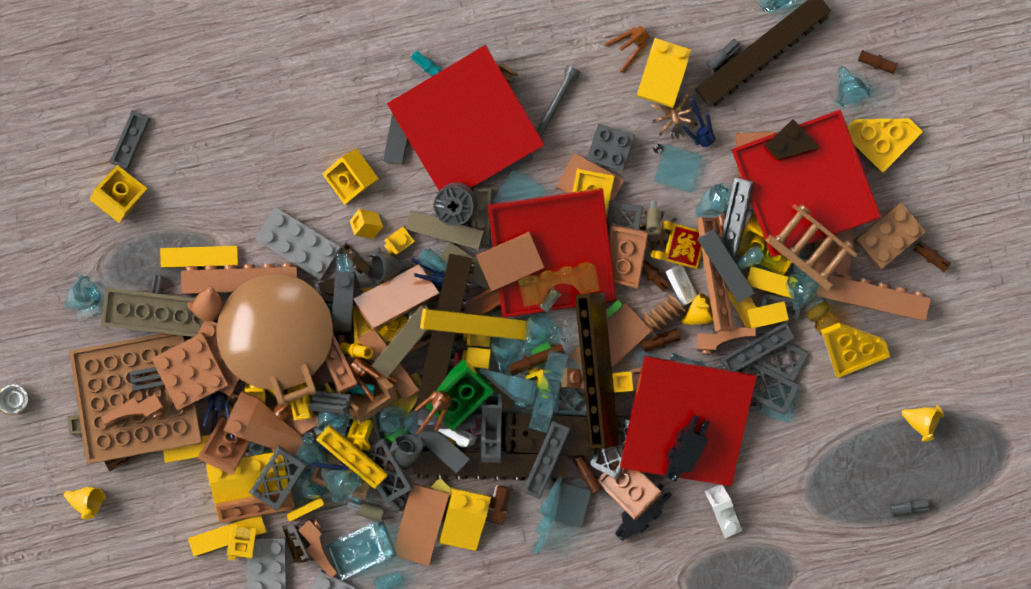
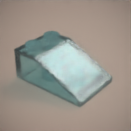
(514, 388)
(362, 550)

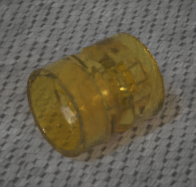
(822, 316)

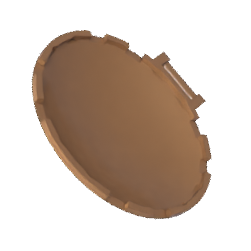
(275, 334)

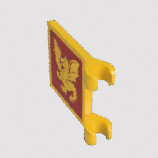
(681, 246)

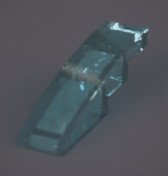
(548, 391)
(549, 511)

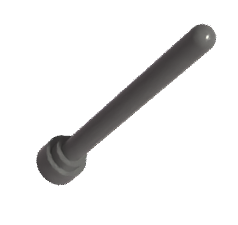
(570, 75)

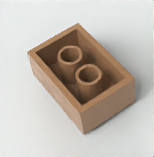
(889, 236)

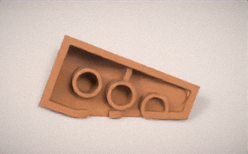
(260, 425)

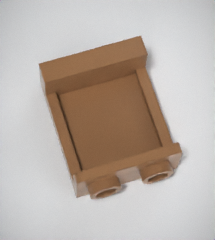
(362, 406)

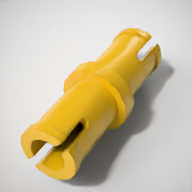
(356, 350)

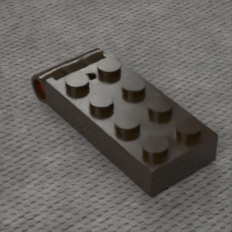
(516, 423)

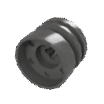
(463, 196)

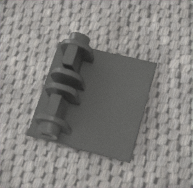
(610, 147)

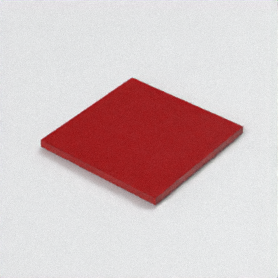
(466, 121)
(822, 180)
(565, 232)
(666, 402)

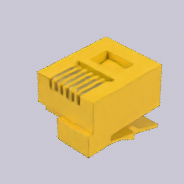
(240, 542)

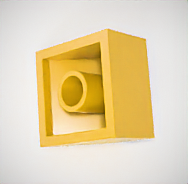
(350, 176)
(118, 193)

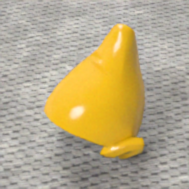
(699, 311)
(924, 420)
(86, 501)

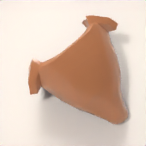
(207, 305)

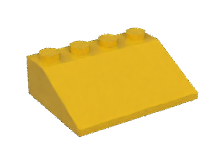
(237, 486)

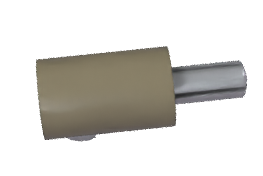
(654, 219)
(367, 510)

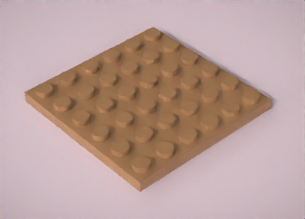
(105, 383)

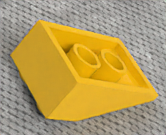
(663, 72)
(464, 518)

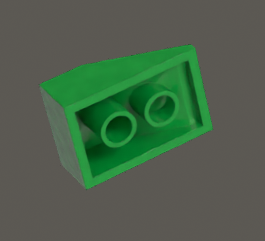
(467, 392)

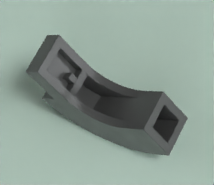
(343, 302)
(491, 429)

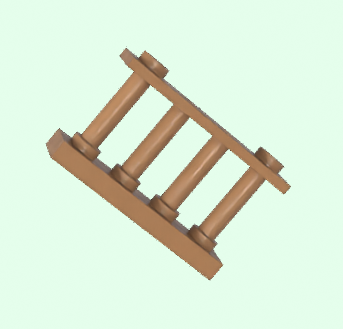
(794, 253)

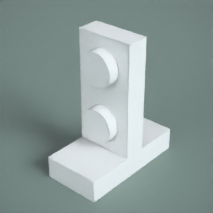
(723, 510)

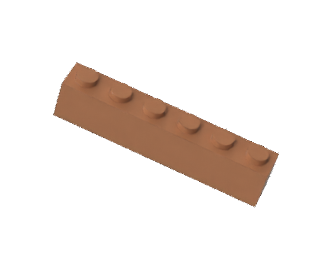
(228, 278)
(876, 297)

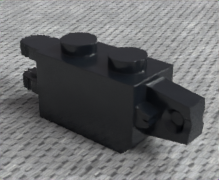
(686, 449)
(630, 526)

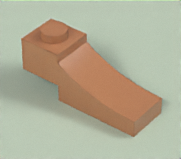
(710, 342)
(150, 407)
(312, 533)

